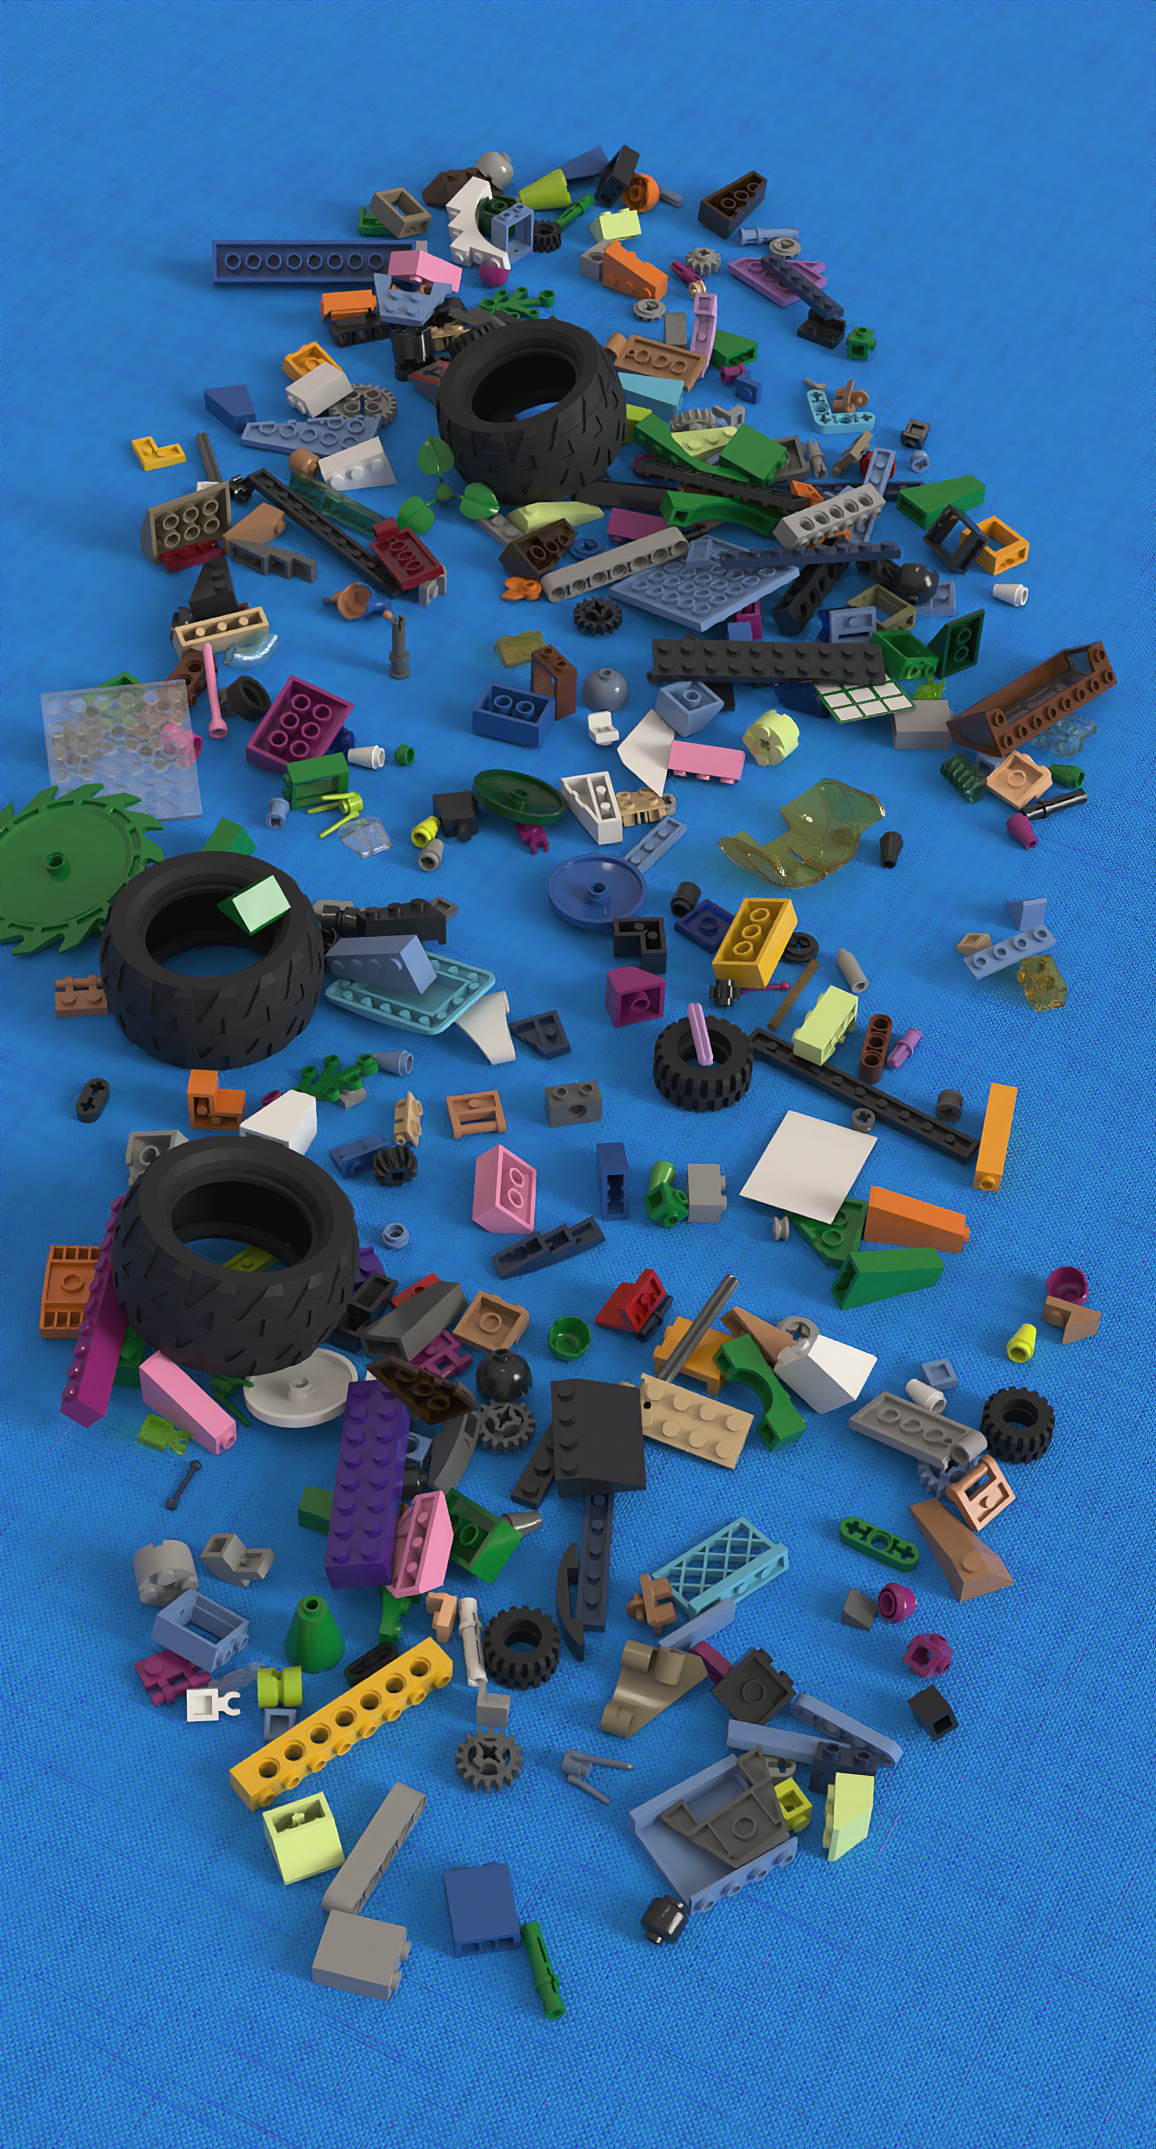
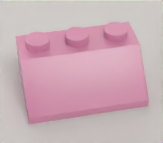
(706, 761)
(504, 1192)

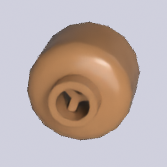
(304, 460)

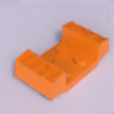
(66, 1289)

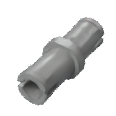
(816, 459)

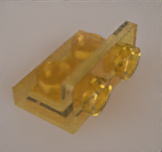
(518, 649)

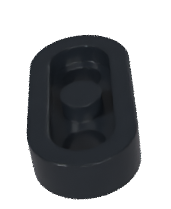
(370, 1663)

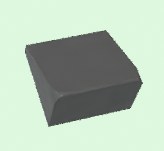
(858, 1611)

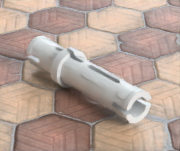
(470, 1630)

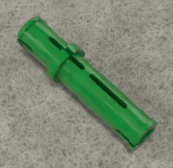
(577, 209)
(546, 1982)

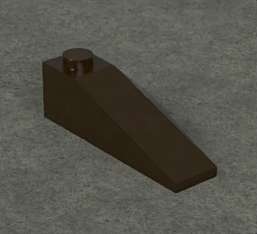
(539, 550)
(422, 1391)

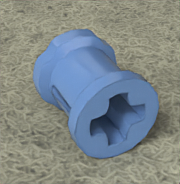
(276, 817)

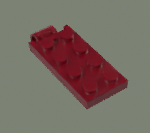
(404, 555)

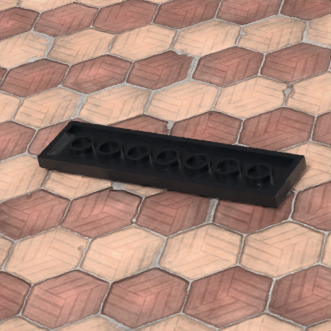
(728, 486)

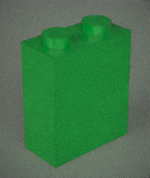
(753, 455)

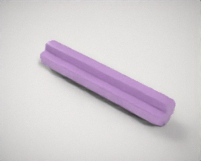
(700, 1034)

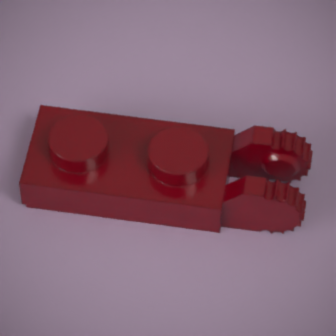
(191, 555)

